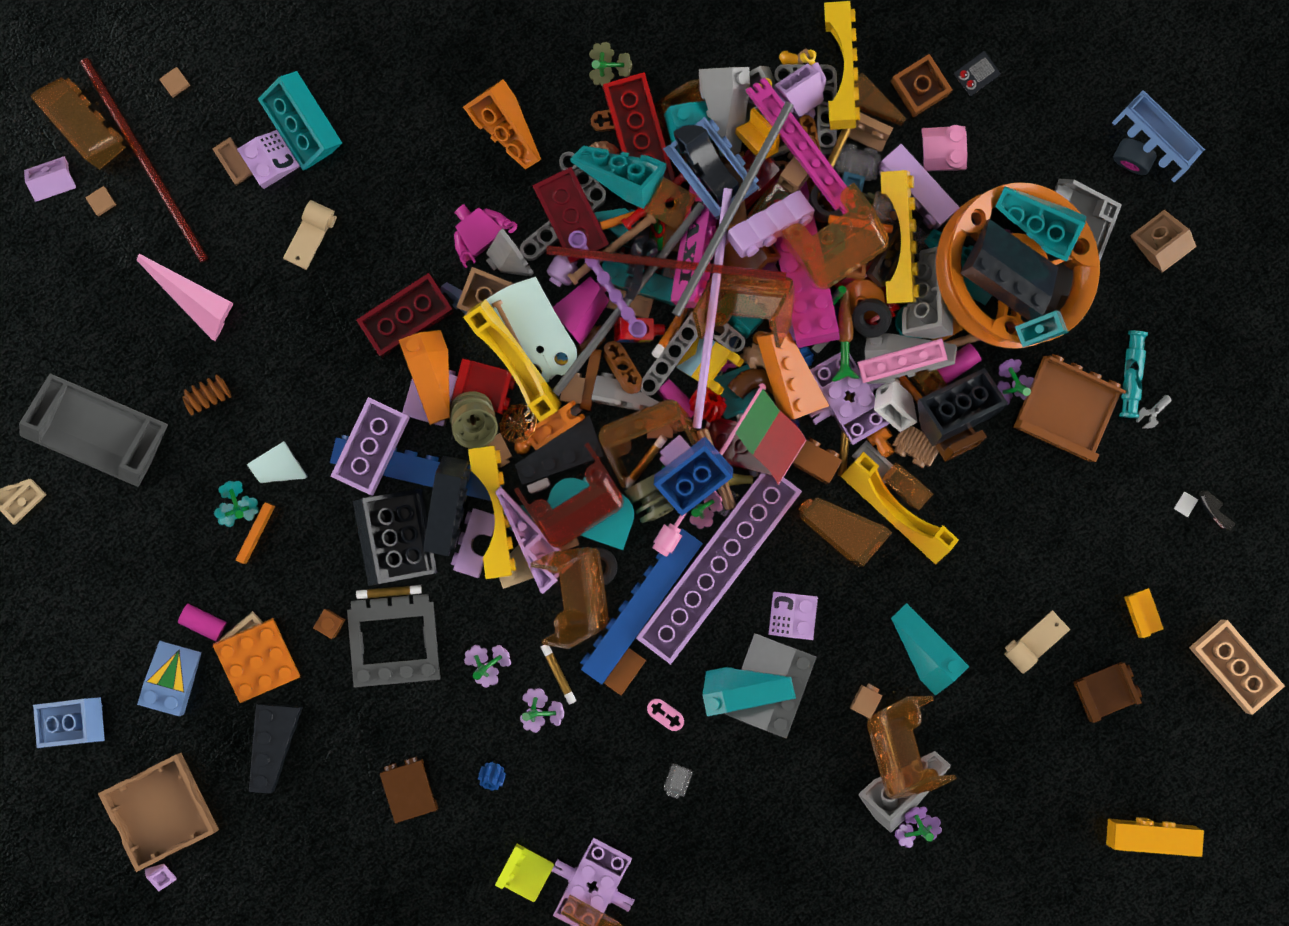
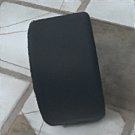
(1133, 157)

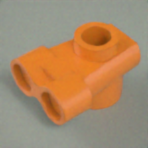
(879, 439)

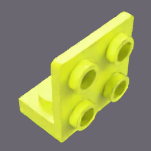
(525, 873)

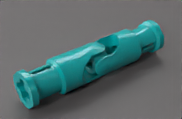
(1133, 378)

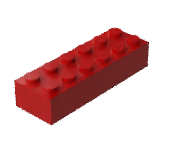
(637, 120)

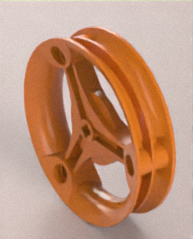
(1083, 262)

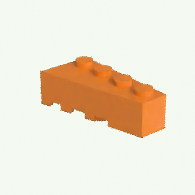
(790, 377)

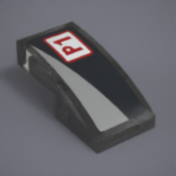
(1212, 506)

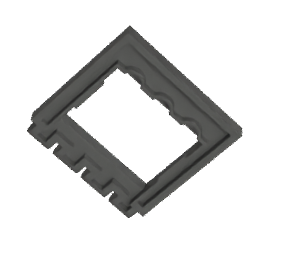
(399, 671)

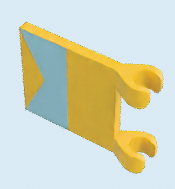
(691, 362)

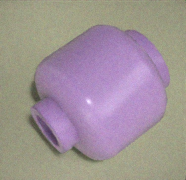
(559, 269)

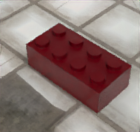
(404, 315)

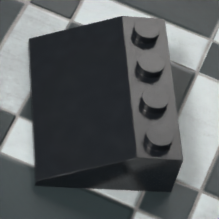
(1011, 271)
(393, 536)

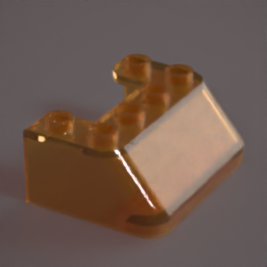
(78, 122)
(840, 245)

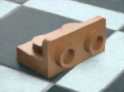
(870, 132)

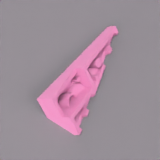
(199, 303)

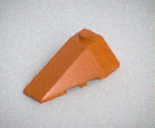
(502, 118)
(429, 367)

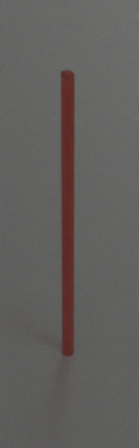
(143, 160)
(667, 263)

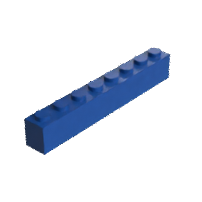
(416, 469)
(639, 609)

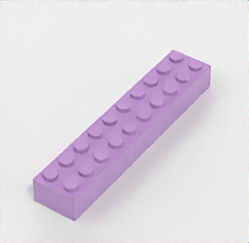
(717, 566)

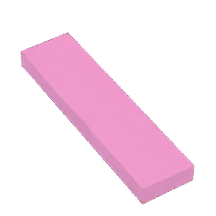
(902, 360)

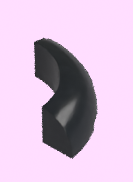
(704, 161)

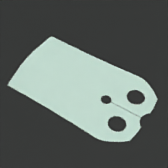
(536, 325)

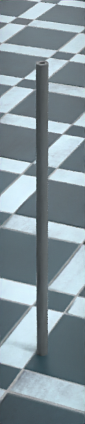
(732, 209)
(617, 313)

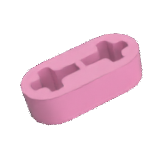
(662, 718)

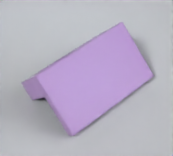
(49, 179)

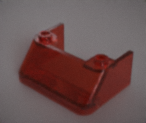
(580, 511)

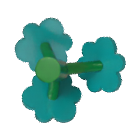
(243, 508)

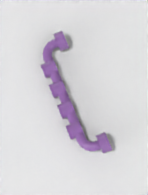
(636, 327)

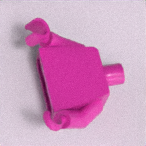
(478, 231)

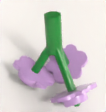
(485, 672)
(533, 718)

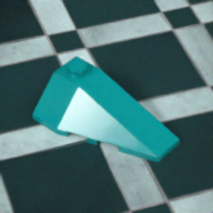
(683, 115)
(1045, 222)

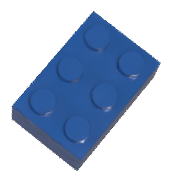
(693, 476)

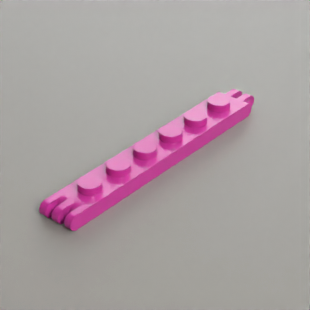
(800, 144)

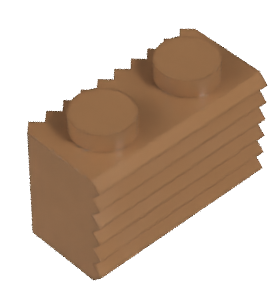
(916, 445)

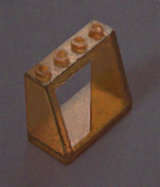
(845, 531)

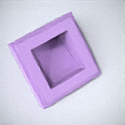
(160, 876)

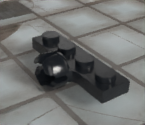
(640, 247)
(887, 261)

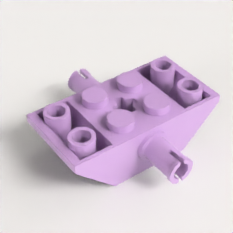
(860, 413)
(598, 864)

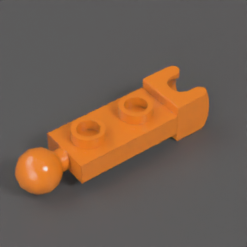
(550, 428)

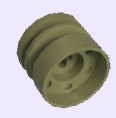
(475, 429)
(651, 499)

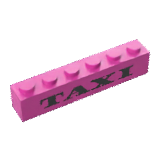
(691, 249)

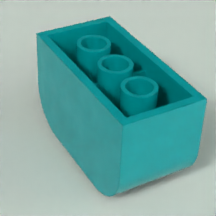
(610, 531)

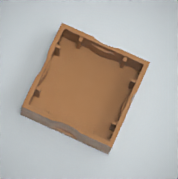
(158, 811)

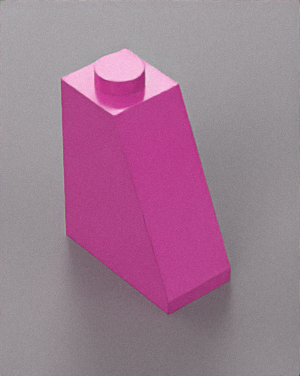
(582, 308)

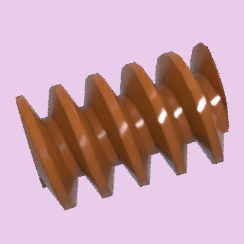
(205, 394)

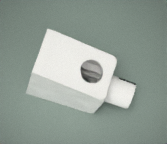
(895, 405)

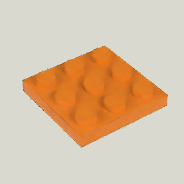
(256, 660)

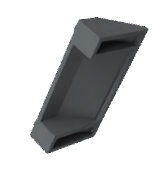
(92, 429)

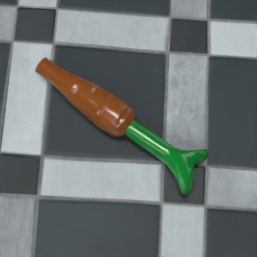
(846, 335)

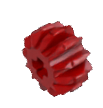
(713, 406)

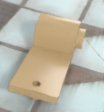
(314, 224)
(1036, 642)

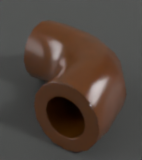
(748, 381)

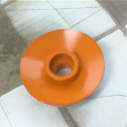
(864, 290)

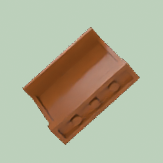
(1068, 407)

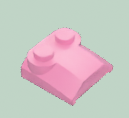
(944, 148)

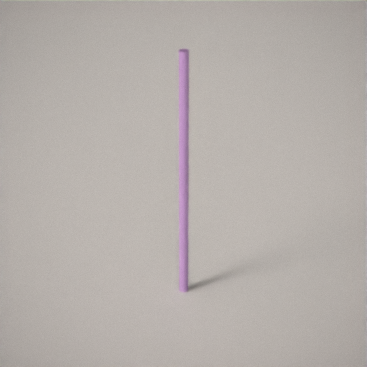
(711, 316)

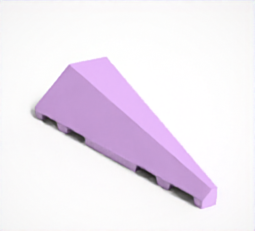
(529, 538)

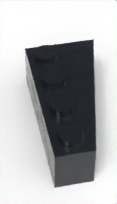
(271, 742)

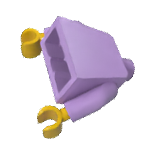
(803, 87)

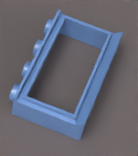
(1163, 132)
(724, 145)

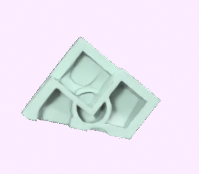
(277, 465)

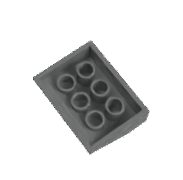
(780, 659)

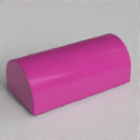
(965, 359)
(671, 391)
(202, 622)

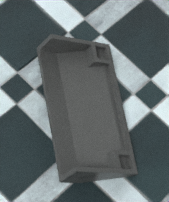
(1101, 217)

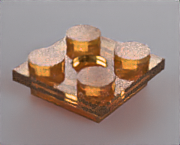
(683, 202)

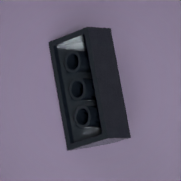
(959, 406)

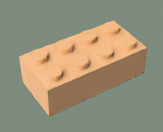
(1237, 666)

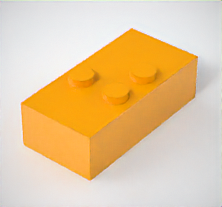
(1154, 837)

